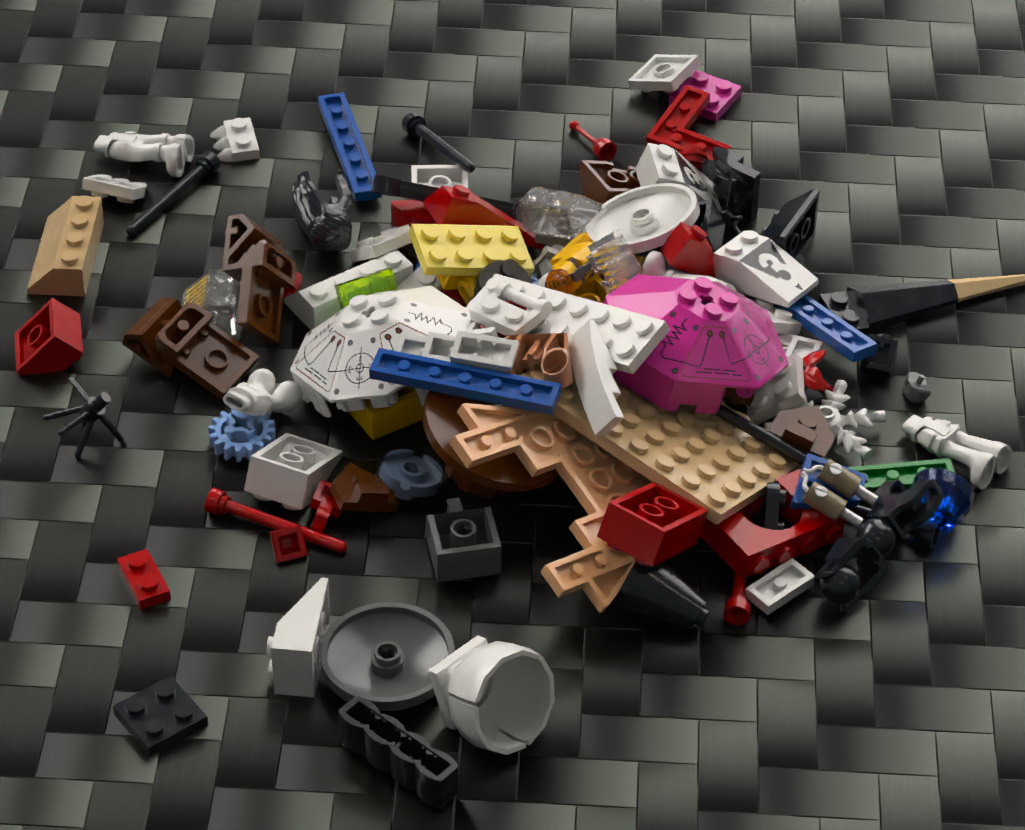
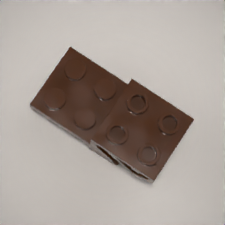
(262, 271)
(187, 340)

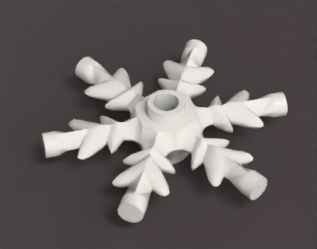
(837, 421)

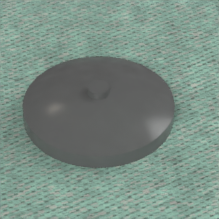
(384, 654)

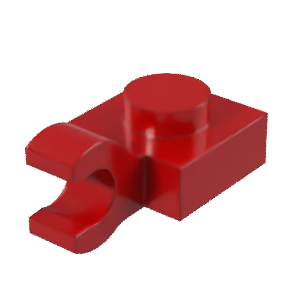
(324, 504)

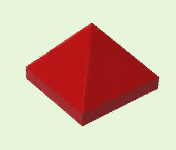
(288, 543)

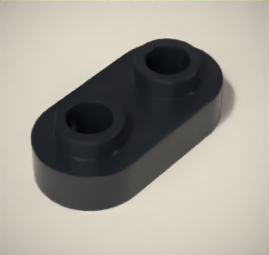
(774, 500)

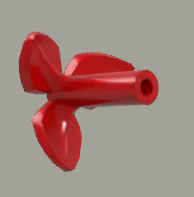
(812, 375)

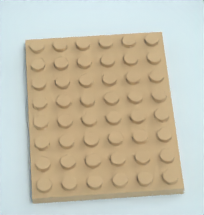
(682, 450)

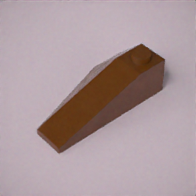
(604, 182)

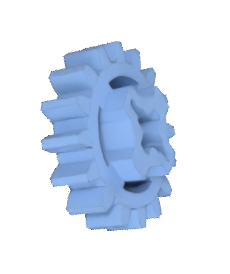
(242, 435)

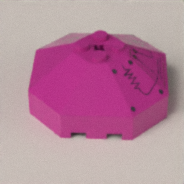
(711, 346)

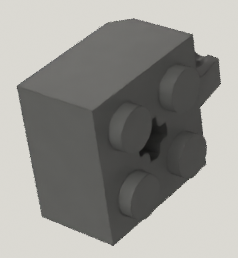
(463, 542)

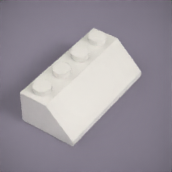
(320, 300)

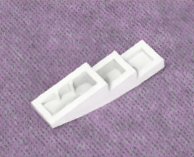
(464, 348)
(594, 378)

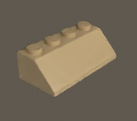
(68, 248)

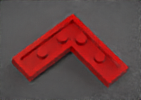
(678, 118)

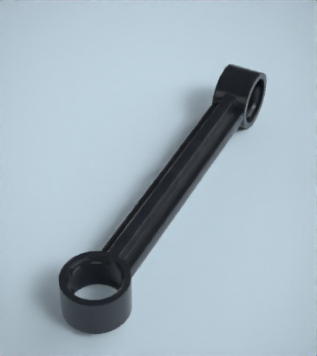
(419, 192)

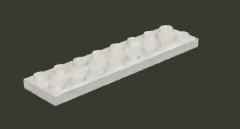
(626, 333)

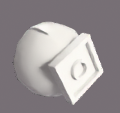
(494, 691)

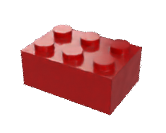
(652, 524)

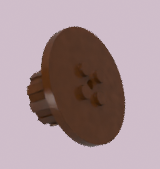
(487, 479)

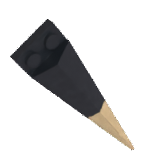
(885, 305)

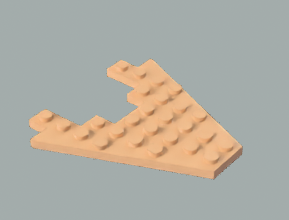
(586, 468)

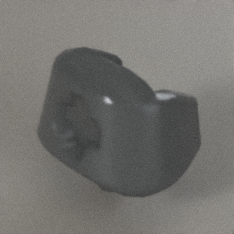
(916, 388)

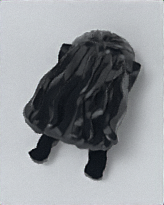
(321, 220)

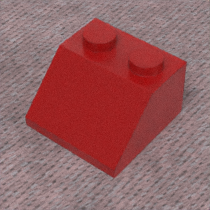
(49, 340)

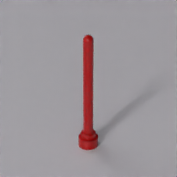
(219, 502)
(737, 607)

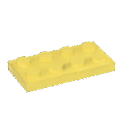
(467, 248)

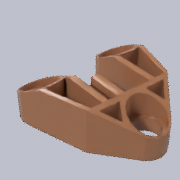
(550, 351)

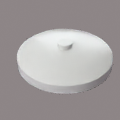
(646, 215)

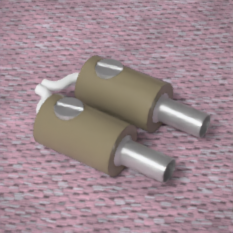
(829, 502)

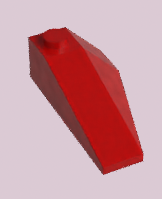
(461, 207)

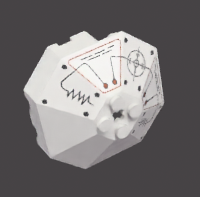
(339, 352)

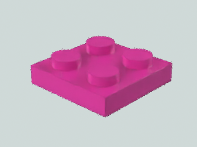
(721, 91)

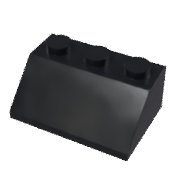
(794, 224)

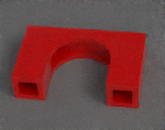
(755, 549)

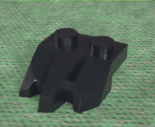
(729, 166)

